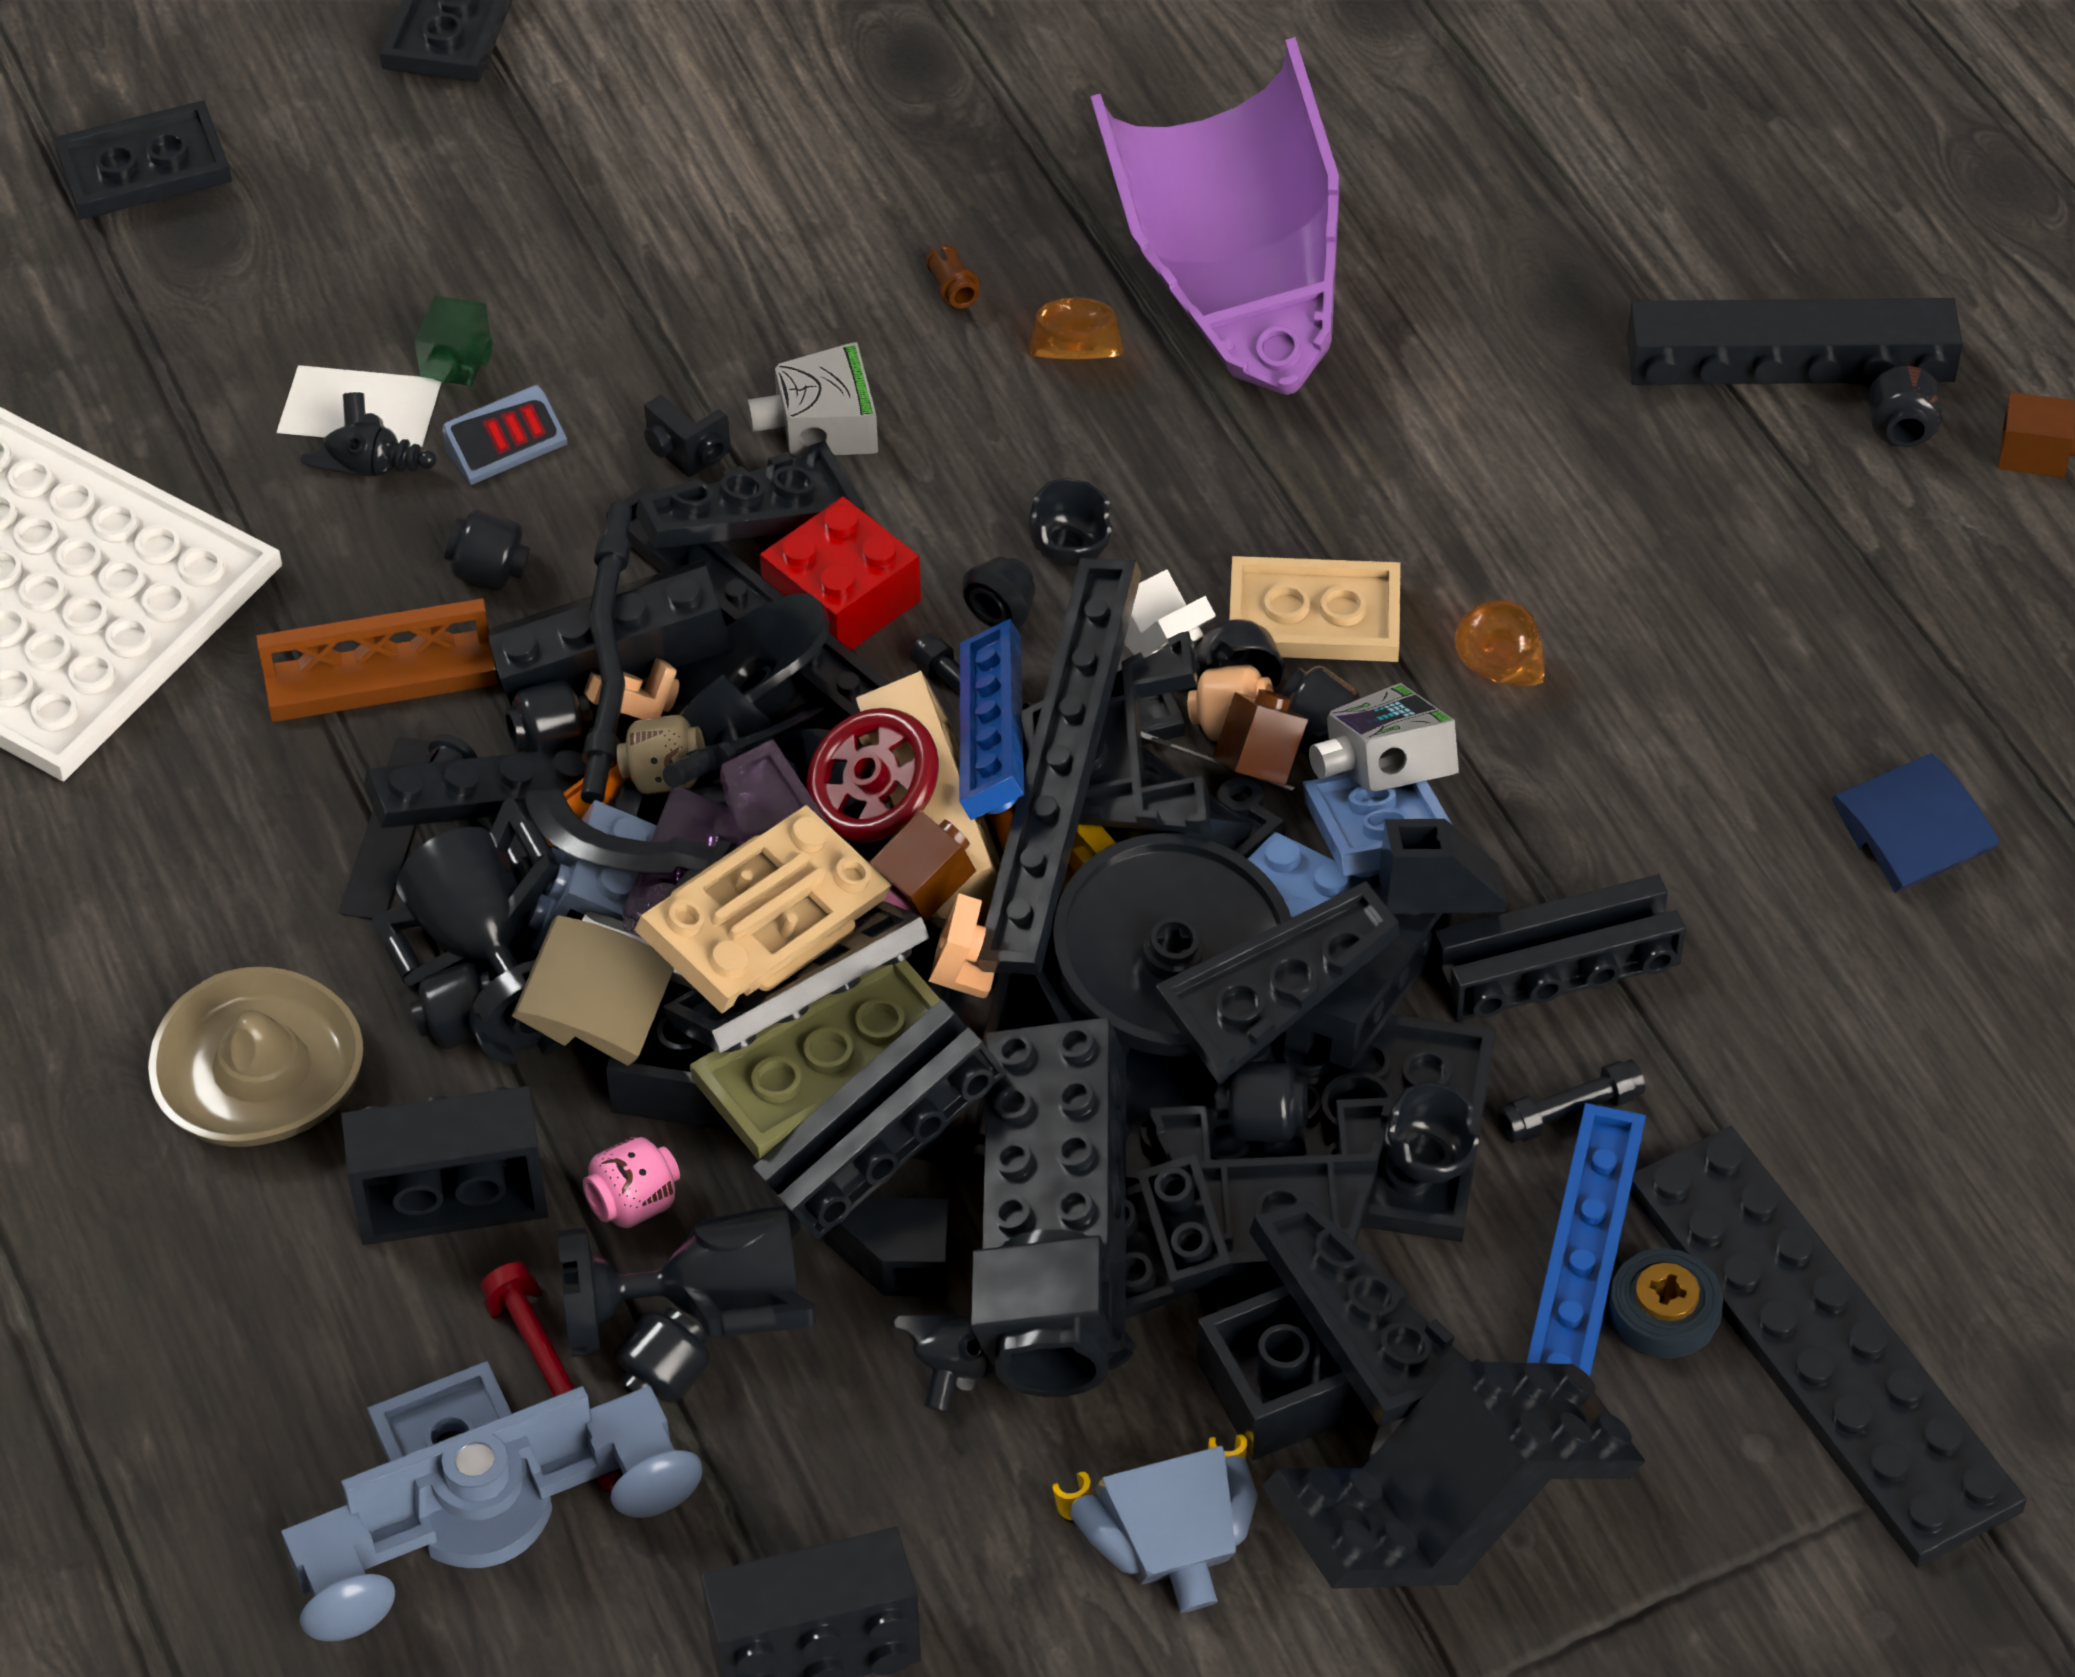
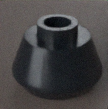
(999, 591)

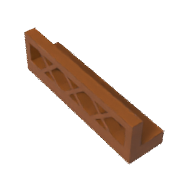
(378, 668)

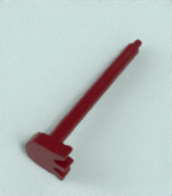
(509, 1287)

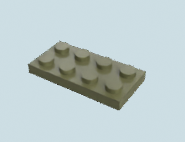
(805, 1061)

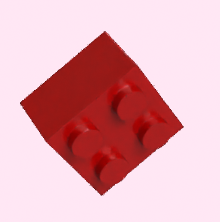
(850, 567)

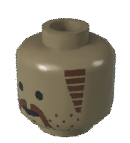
(653, 746)

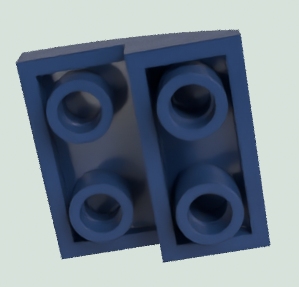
(1916, 821)

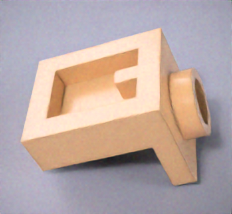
(641, 703)
(958, 950)

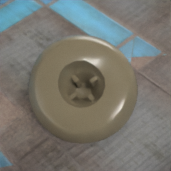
(254, 1057)

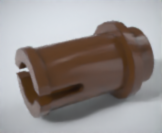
(957, 284)

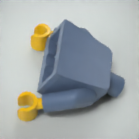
(1169, 1518)

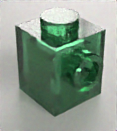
(454, 341)

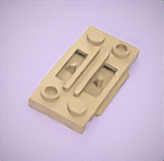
(764, 909)

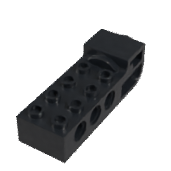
(1053, 1209)

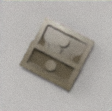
(594, 988)

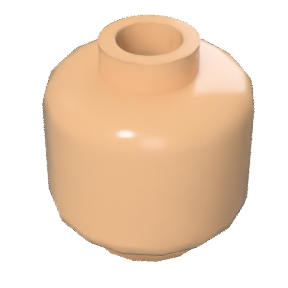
(1215, 693)

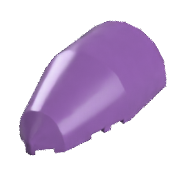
(1240, 223)

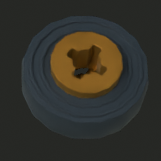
(1683, 1318)

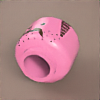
(631, 1182)

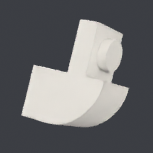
(1162, 613)

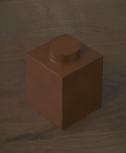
(2037, 434)
(1260, 736)
(925, 864)

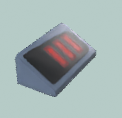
(503, 434)

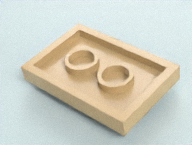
(1321, 606)

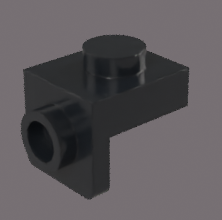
(682, 441)

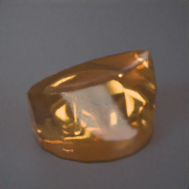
(1076, 330)
(1501, 643)

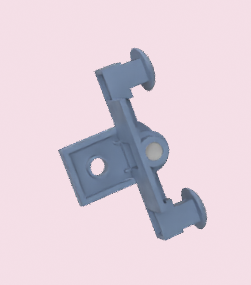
(477, 1492)

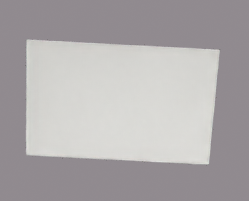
(399, 400)

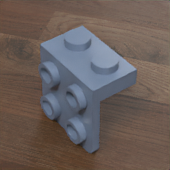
(587, 885)

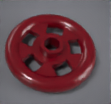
(916, 776)

